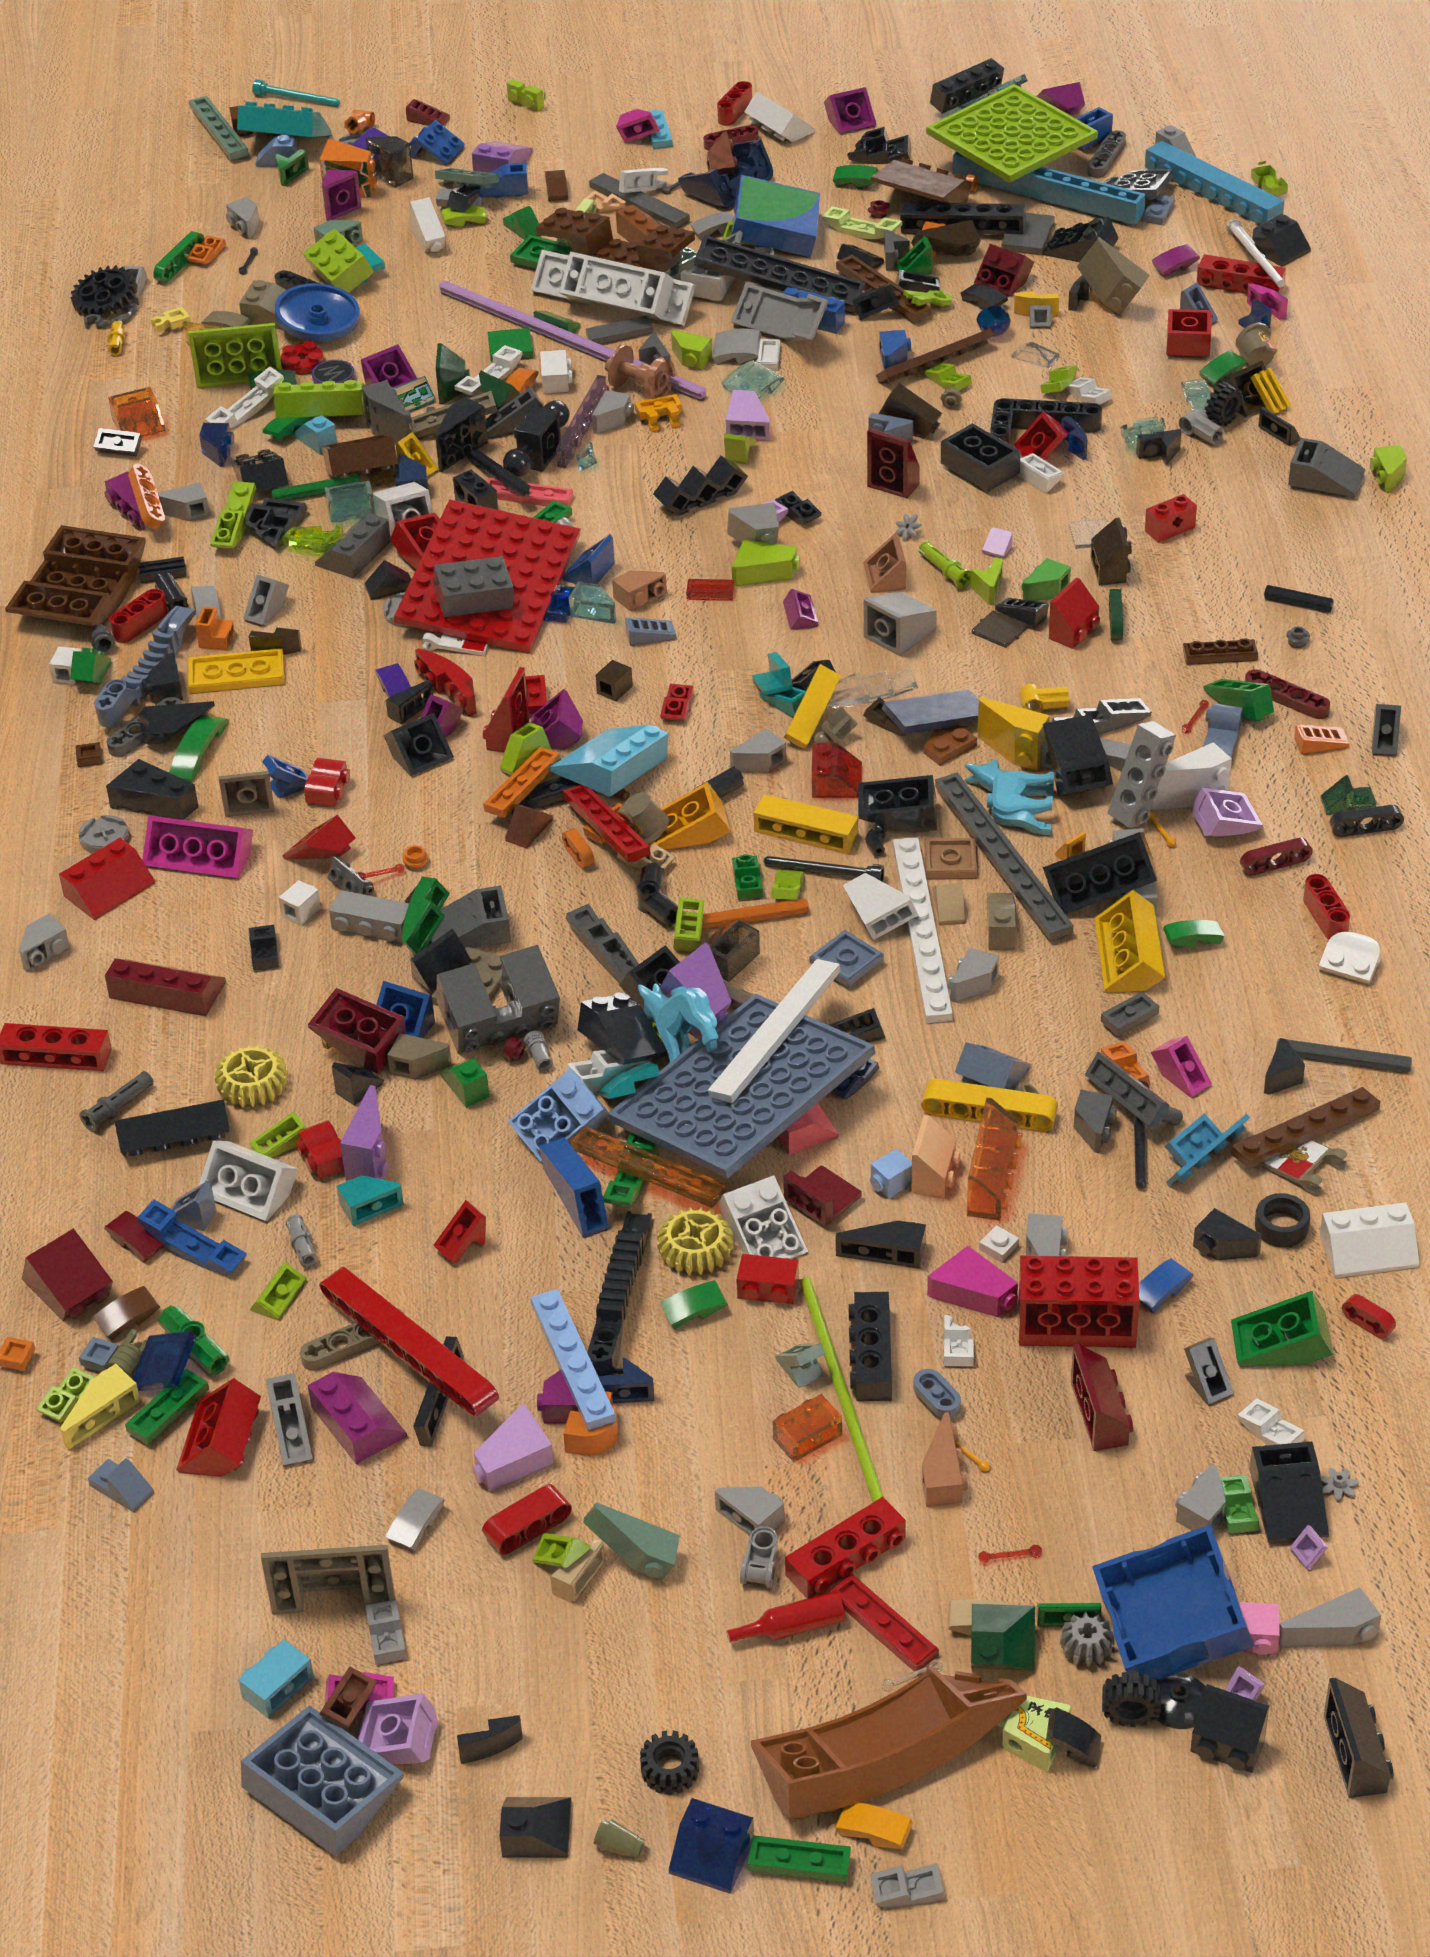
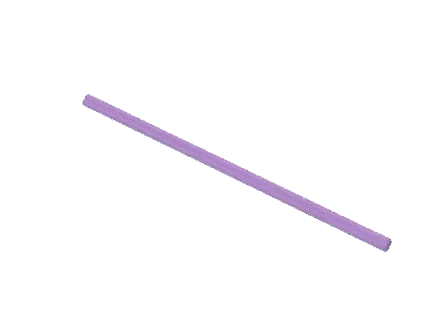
(554, 332)

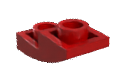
(677, 702)

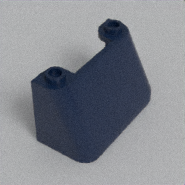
(720, 189)

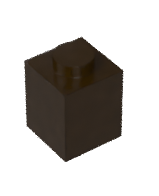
(614, 680)

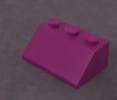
(354, 1415)

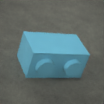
(275, 1678)

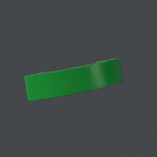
(194, 744)
(627, 1187)

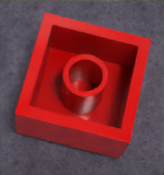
(1189, 332)

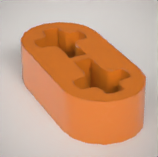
(578, 848)

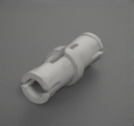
(301, 1240)

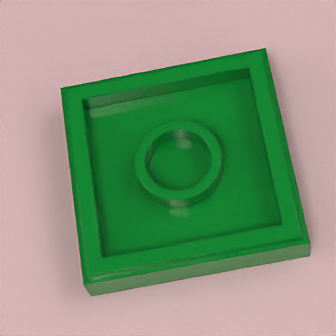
(514, 338)

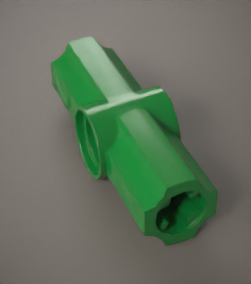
(205, 1349)

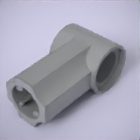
(1199, 424)

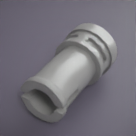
(537, 1046)

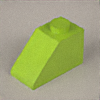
(691, 349)

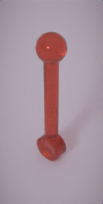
(1187, 728)
(399, 868)
(1035, 1551)

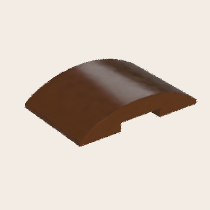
(81, 577)

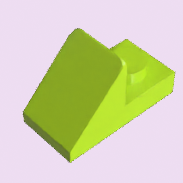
(738, 447)
(988, 582)

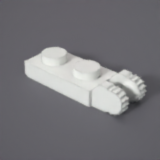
(641, 180)

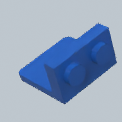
(438, 142)

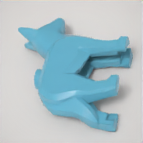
(1010, 795)
(678, 1015)

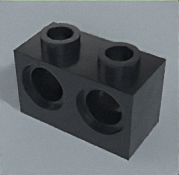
(474, 490)

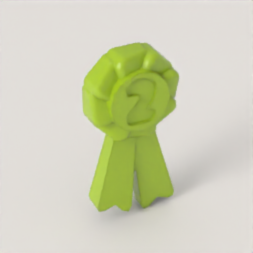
(937, 298)

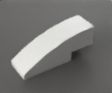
(599, 1069)

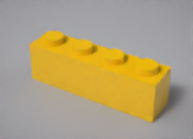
(806, 823)

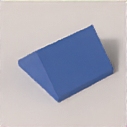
(592, 563)
(411, 1004)

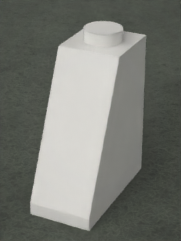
(426, 226)
(879, 904)

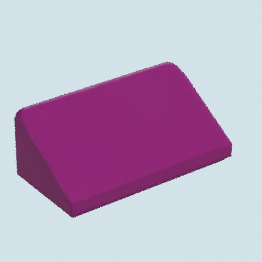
(800, 610)

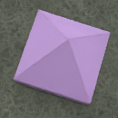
(1308, 1547)
(1245, 1684)

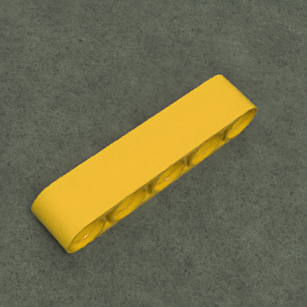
(968, 1100)

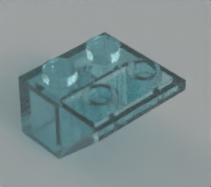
(349, 501)

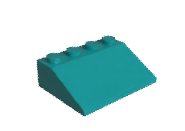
(281, 120)

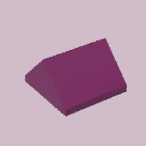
(340, 193)
(389, 366)

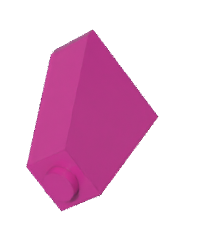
(973, 1284)

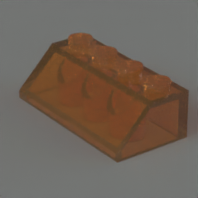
(993, 1162)

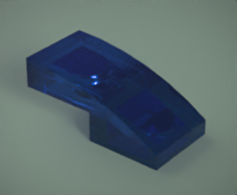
(1076, 438)
(559, 607)

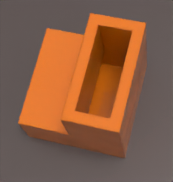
(212, 631)

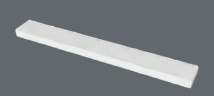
(774, 1031)

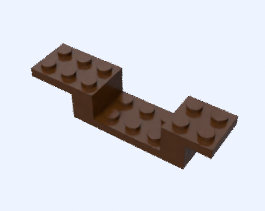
(593, 237)

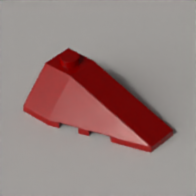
(413, 536)

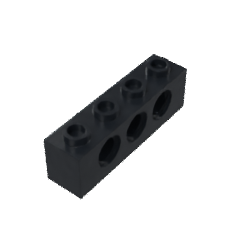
(872, 1346)

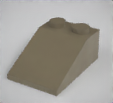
(1112, 275)
(260, 301)

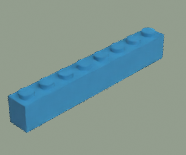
(1214, 183)

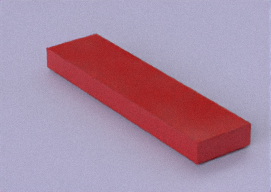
(885, 1623)

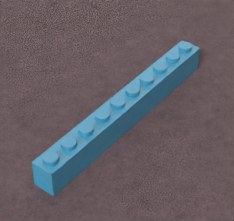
(1063, 190)

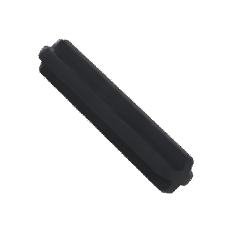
(1298, 598)

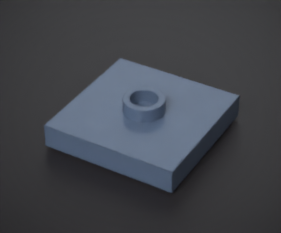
(852, 954)

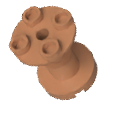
(652, 377)

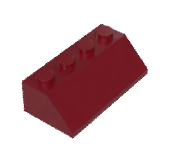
(162, 986)

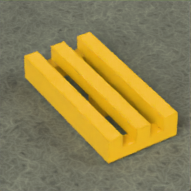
(1273, 390)

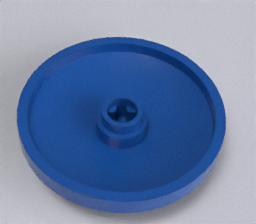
(317, 312)

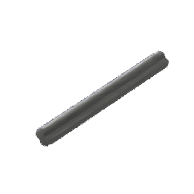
(1351, 1056)

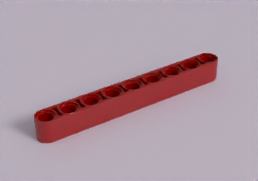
(409, 1342)

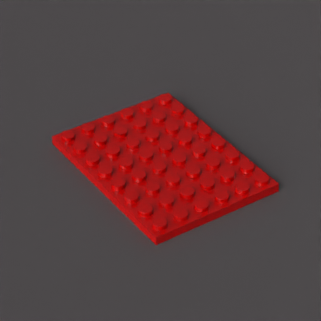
(535, 558)

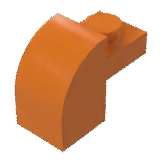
(589, 1442)

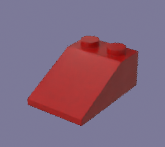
(509, 715)

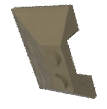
(301, 1571)

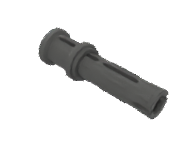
(107, 1106)

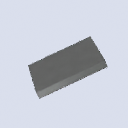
(1035, 235)

